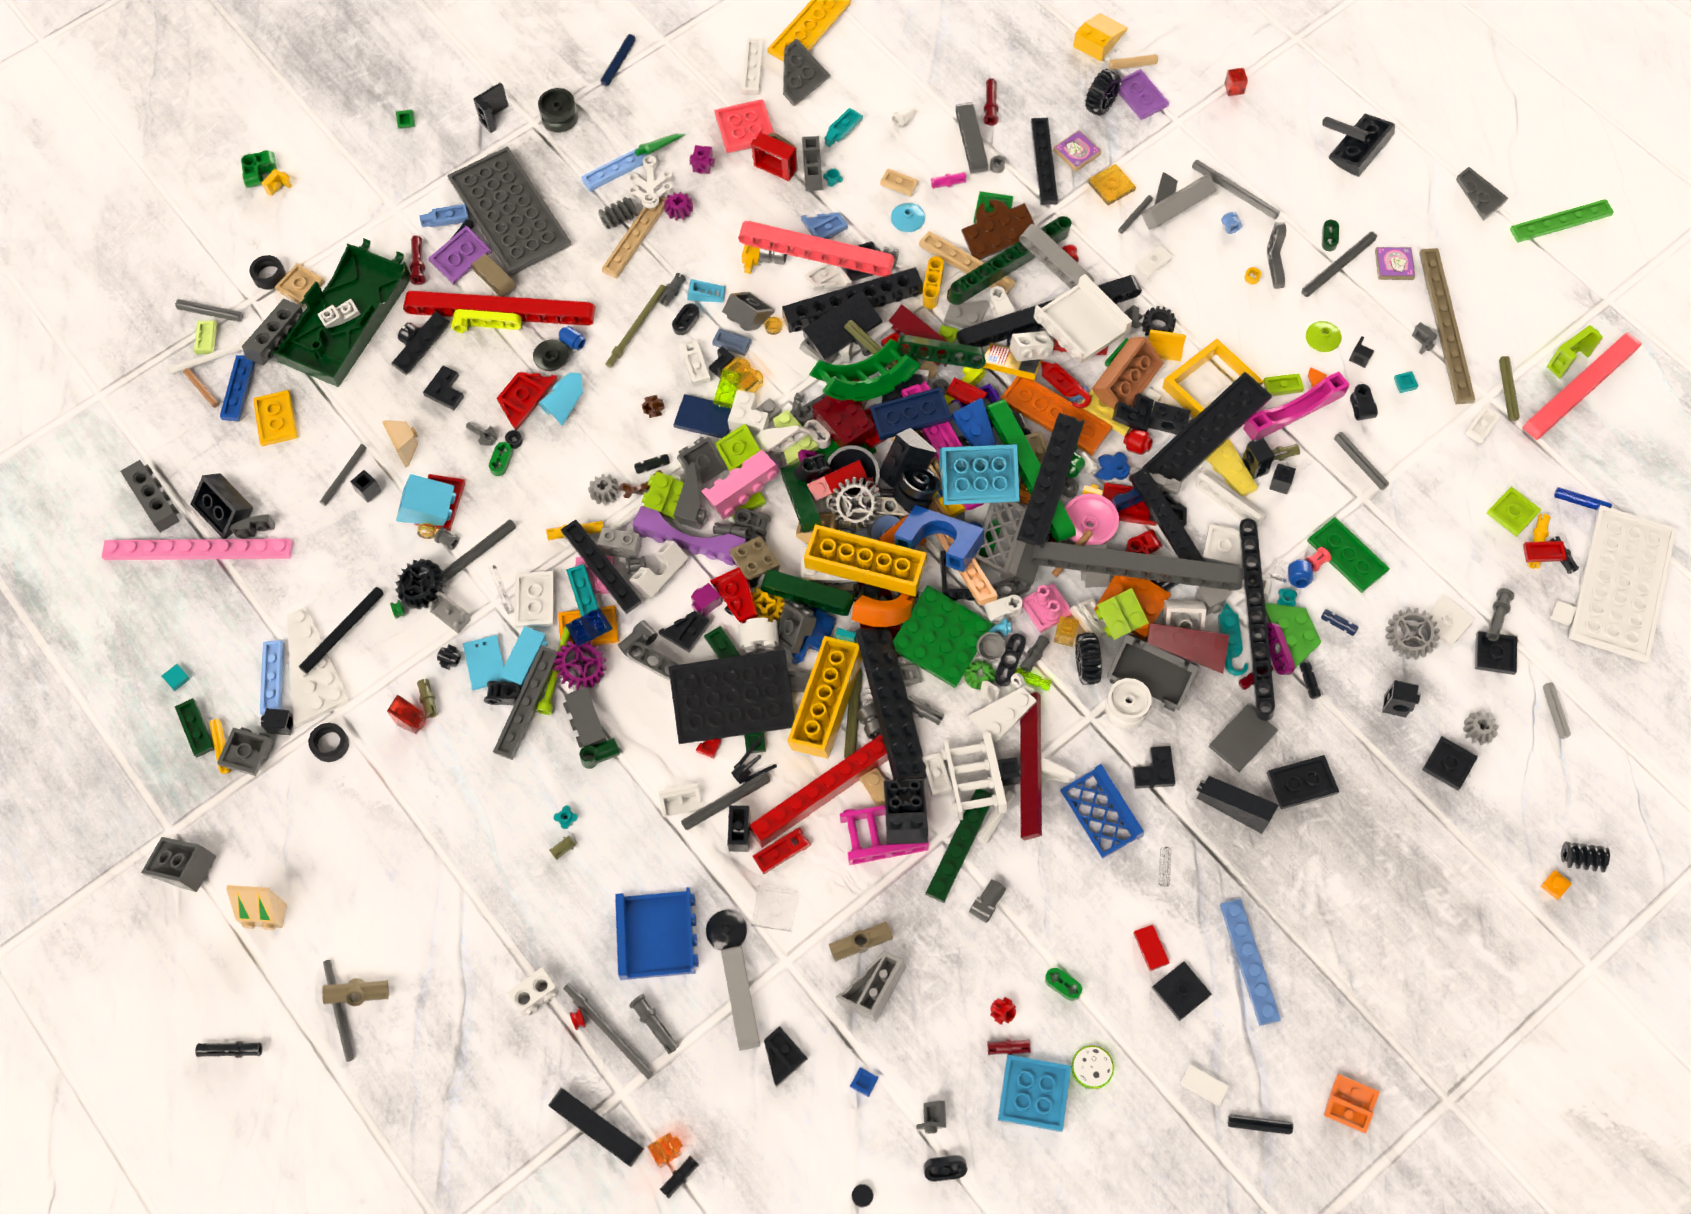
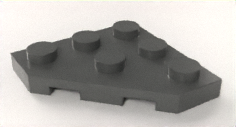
(801, 72)

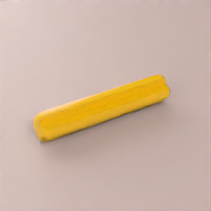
(218, 741)

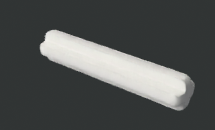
(994, 819)

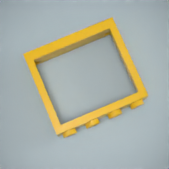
(1172, 381)

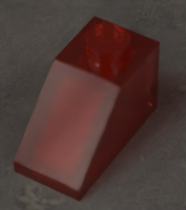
(406, 715)

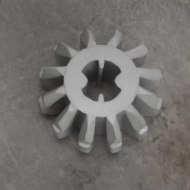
(610, 488)
(1488, 728)

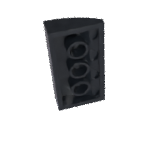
(1355, 154)
(828, 332)

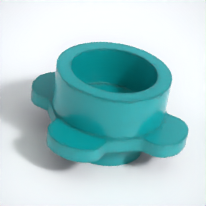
(832, 176)
(1291, 594)
(571, 817)

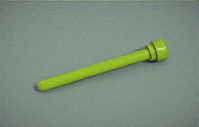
(545, 706)

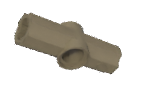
(874, 936)
(355, 992)

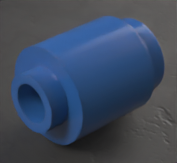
(572, 338)

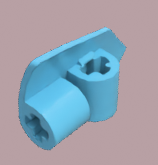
(563, 397)

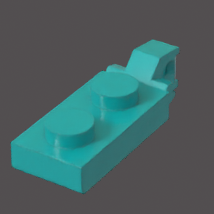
(842, 126)

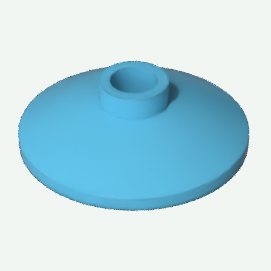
(905, 222)

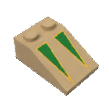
(256, 907)

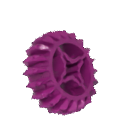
(581, 680)

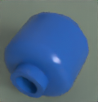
(1300, 573)

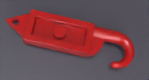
(1064, 383)

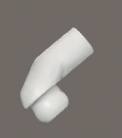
(1018, 681)

